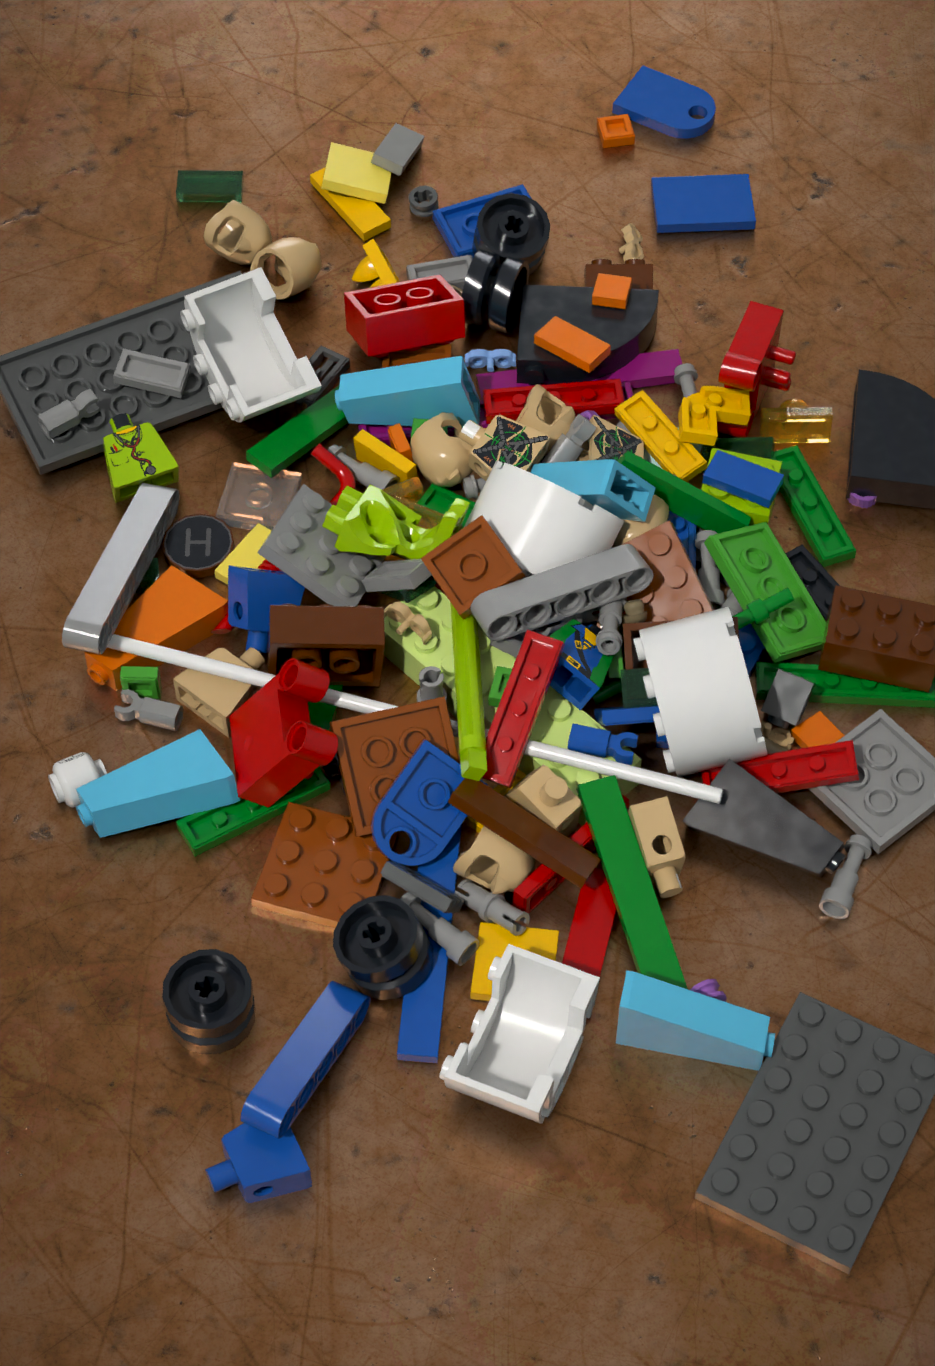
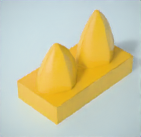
(375, 266)

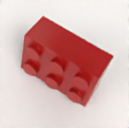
(404, 315)

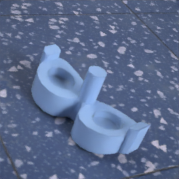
(499, 357)

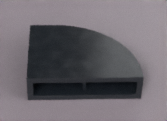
(626, 331)
(892, 442)

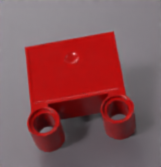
(752, 360)
(274, 734)

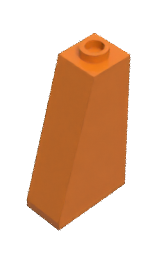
(170, 614)

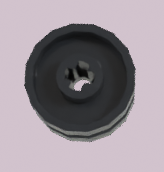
(513, 228)
(494, 291)
(383, 947)
(209, 1001)

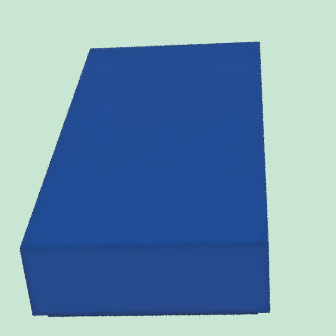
(743, 478)

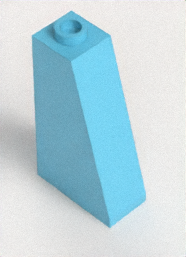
(409, 392)
(602, 484)
(158, 787)
(690, 1024)

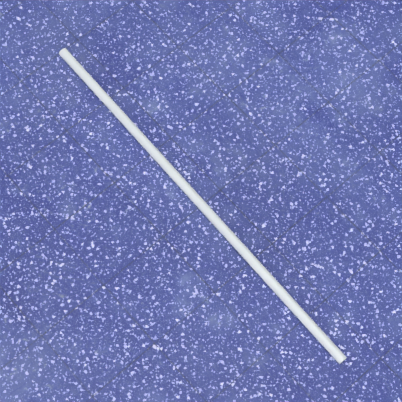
(366, 706)

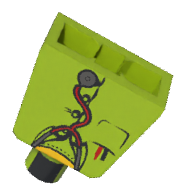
(136, 457)

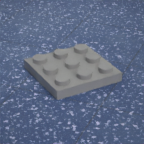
(308, 552)
(892, 786)

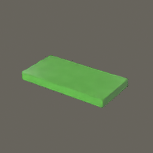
(758, 569)

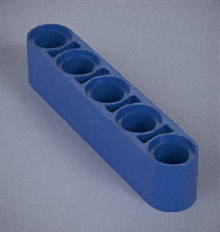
(305, 1059)

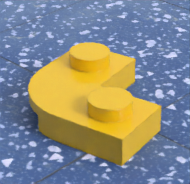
(702, 410)

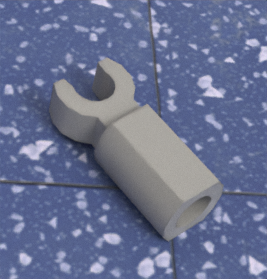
(68, 414)
(569, 446)
(149, 711)

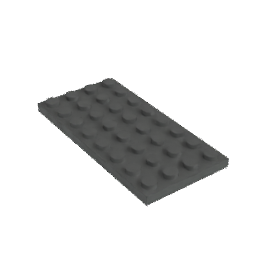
(86, 359)

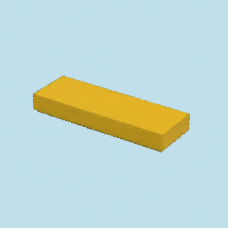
(361, 215)
(660, 436)

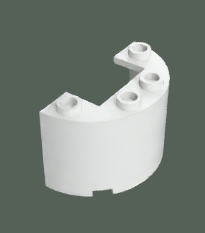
(245, 347)
(541, 520)
(701, 692)
(525, 1035)

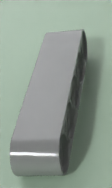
(561, 592)

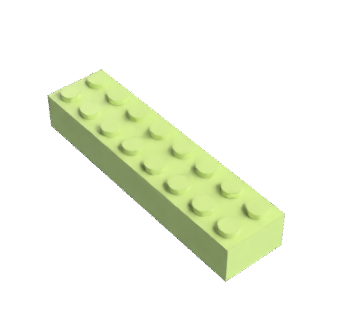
(556, 713)

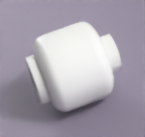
(72, 774)

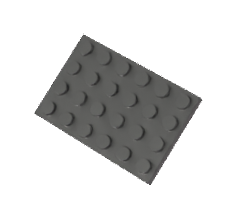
(822, 1133)

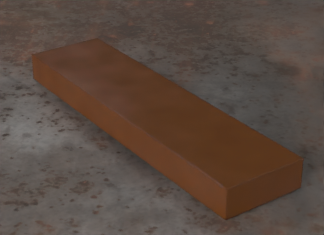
(524, 831)

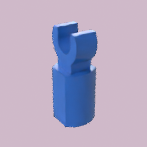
(602, 743)

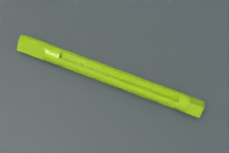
(469, 696)

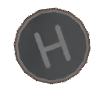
(197, 544)

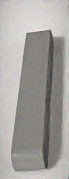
(120, 569)

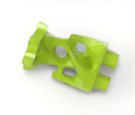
(370, 525)

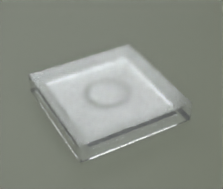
(255, 497)

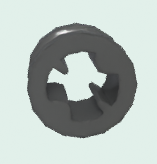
(422, 194)

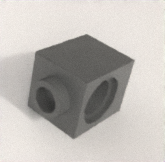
(787, 699)

